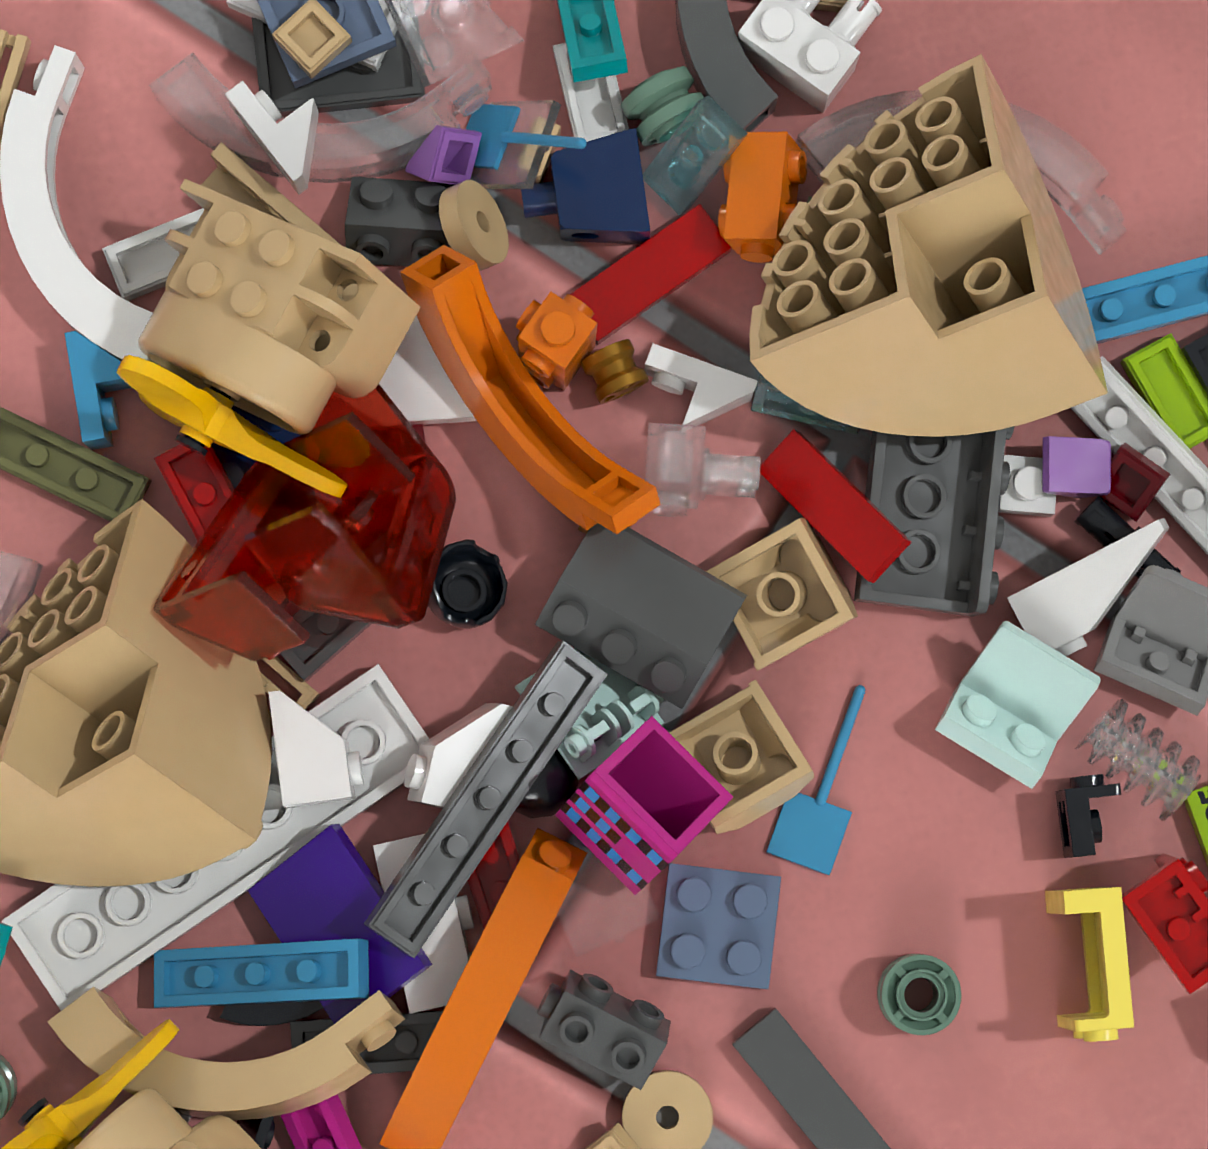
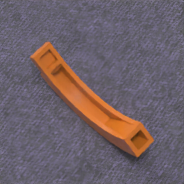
(511, 404)
(484, 994)

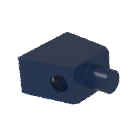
(595, 192)

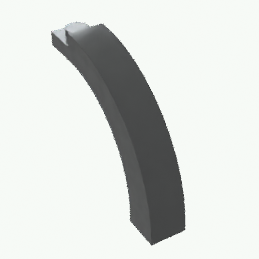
(720, 63)

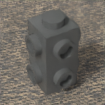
(604, 1027)

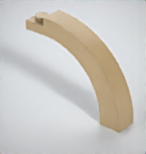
(239, 1090)

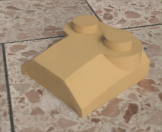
(789, 592)
(747, 754)

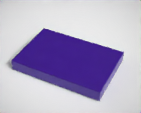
(328, 896)

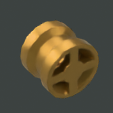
(614, 371)

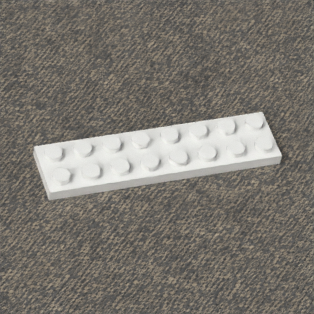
(103, 932)

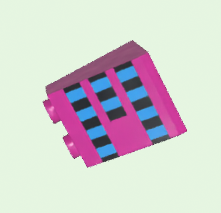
(643, 805)

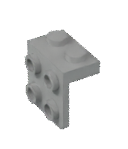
(1161, 640)

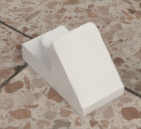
(286, 143)
(714, 387)

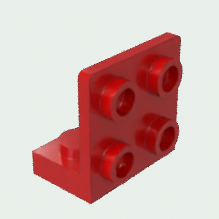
(1175, 917)

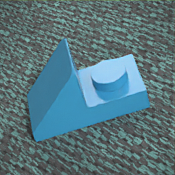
(93, 376)

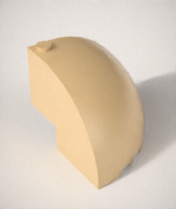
(929, 278)
(119, 734)

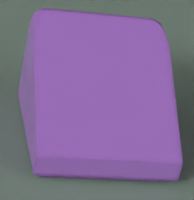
(446, 155)
(1076, 466)

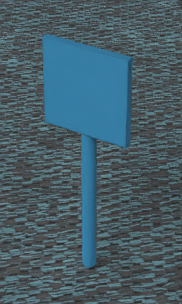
(496, 126)
(808, 827)

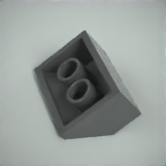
(641, 611)

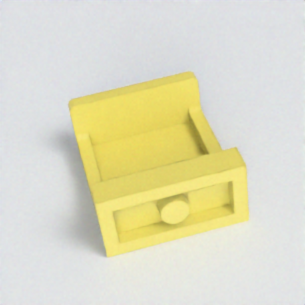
(1104, 961)

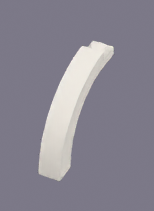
(34, 217)

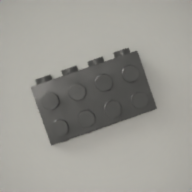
(947, 505)

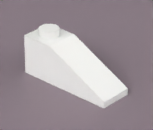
(1080, 595)

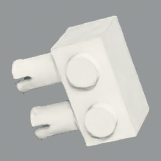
(801, 51)

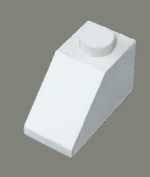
(450, 755)
(311, 757)

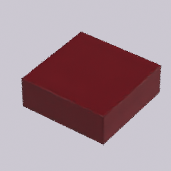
(1134, 482)

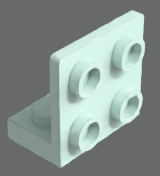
(1017, 703)

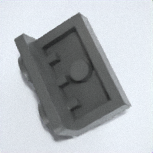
(394, 219)

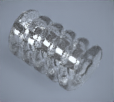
(1142, 758)

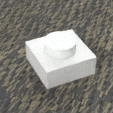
(1025, 489)

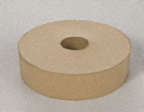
(474, 223)
(673, 1090)

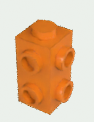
(761, 193)
(555, 339)

